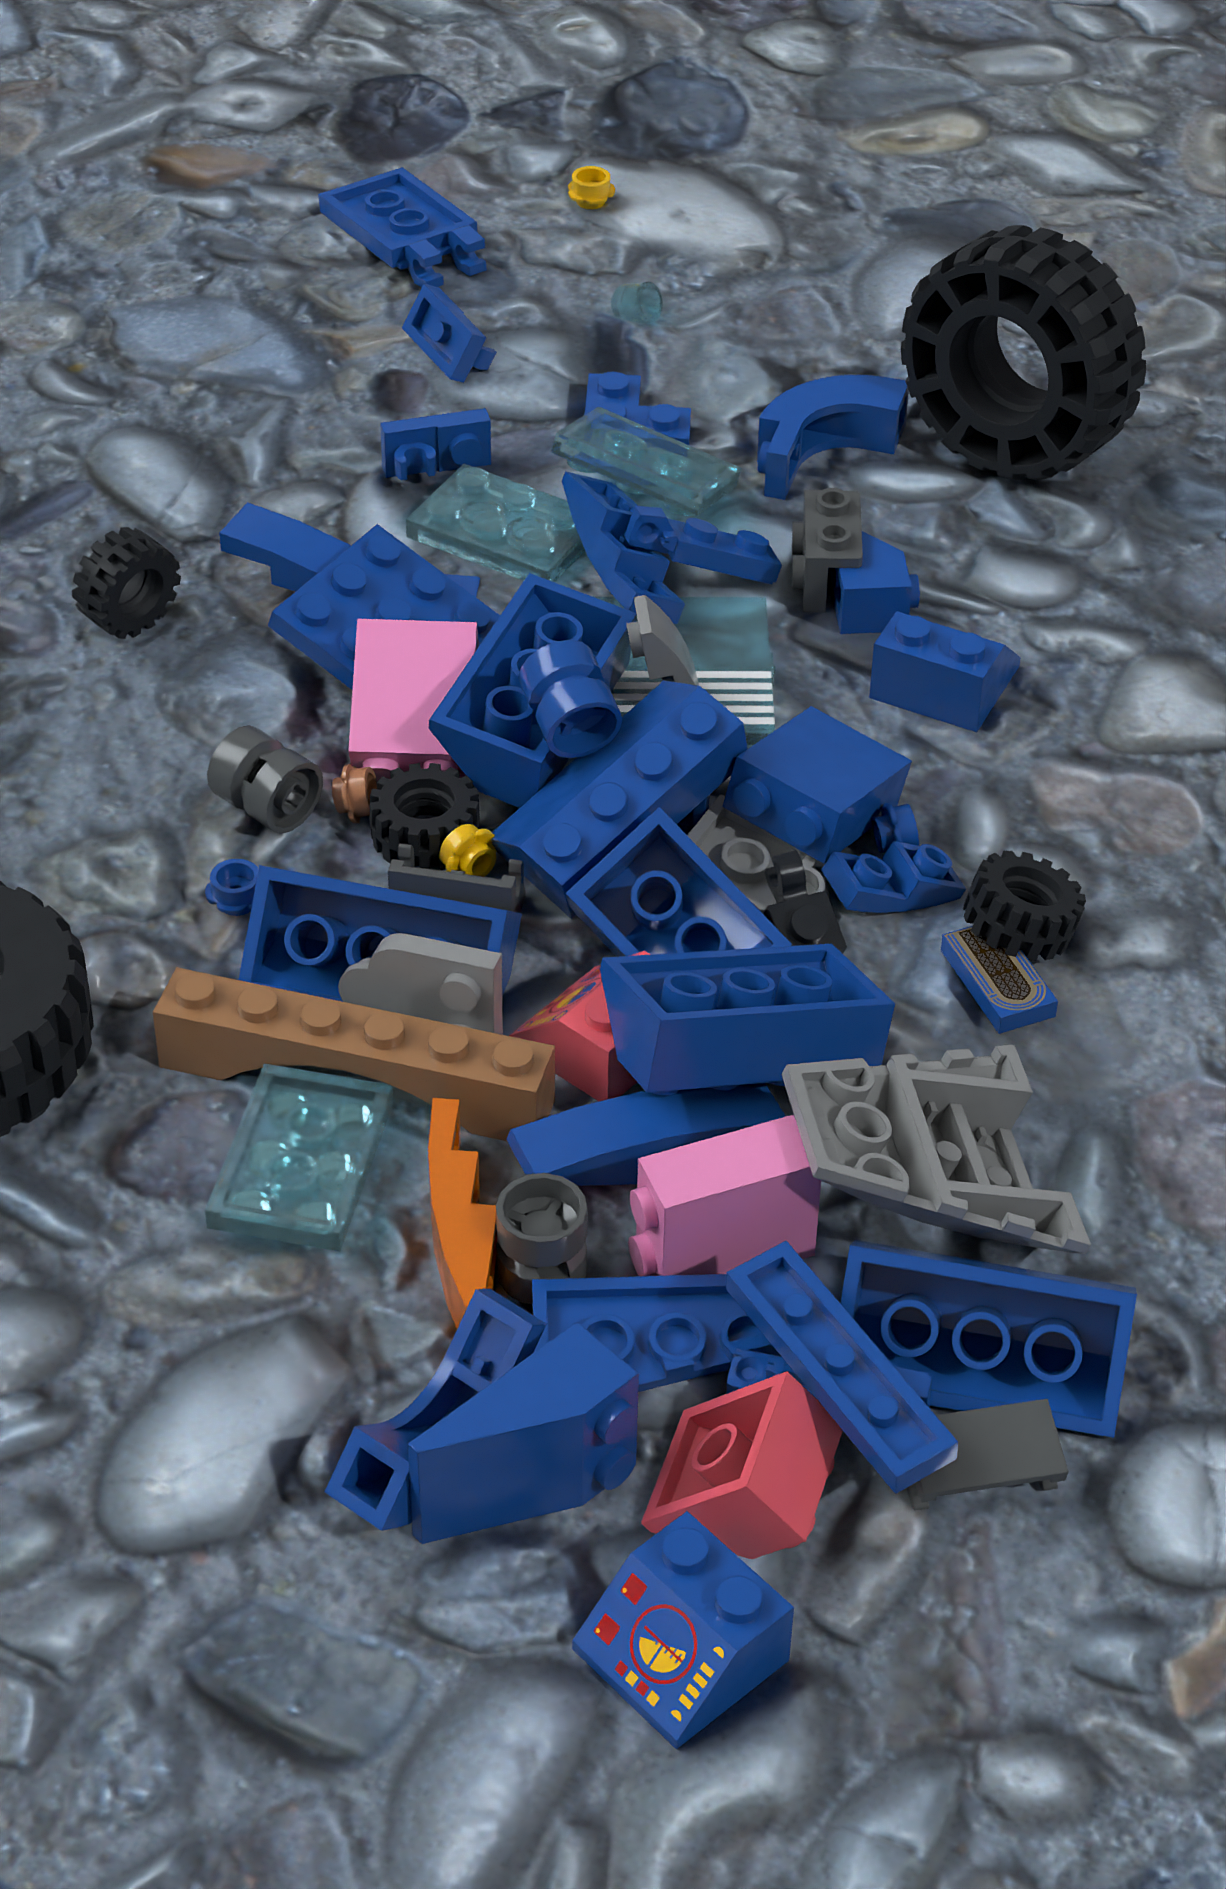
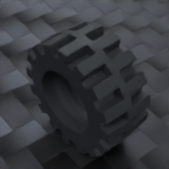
(126, 582)
(418, 794)
(1024, 905)

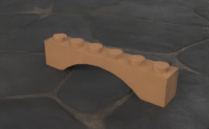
(235, 1026)

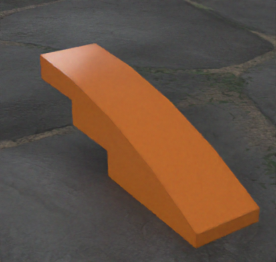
(460, 1225)

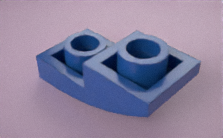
(901, 881)

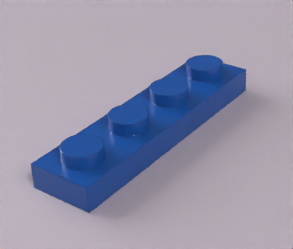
(842, 1367)

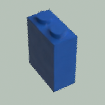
(815, 783)

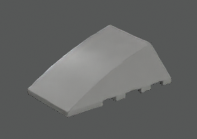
(932, 1143)

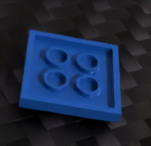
(371, 581)

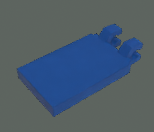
(406, 224)

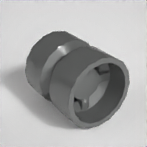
(265, 779)
(540, 1233)

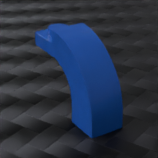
(828, 415)
(375, 1461)

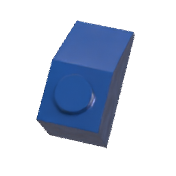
(874, 592)

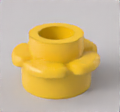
(590, 187)
(469, 850)

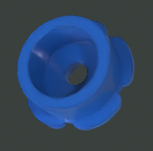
(895, 825)
(232, 886)

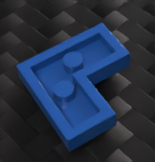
(621, 396)

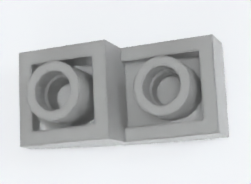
(660, 643)

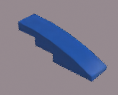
(283, 543)
(627, 571)
(607, 1137)

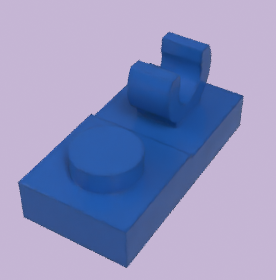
(447, 334)
(435, 443)

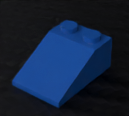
(667, 898)
(528, 1441)

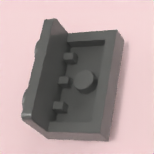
(824, 540)

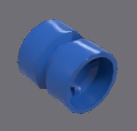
(570, 698)

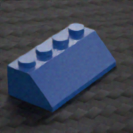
(486, 714)
(665, 756)
(315, 927)
(740, 1015)
(995, 1331)

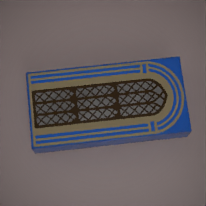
(1001, 984)

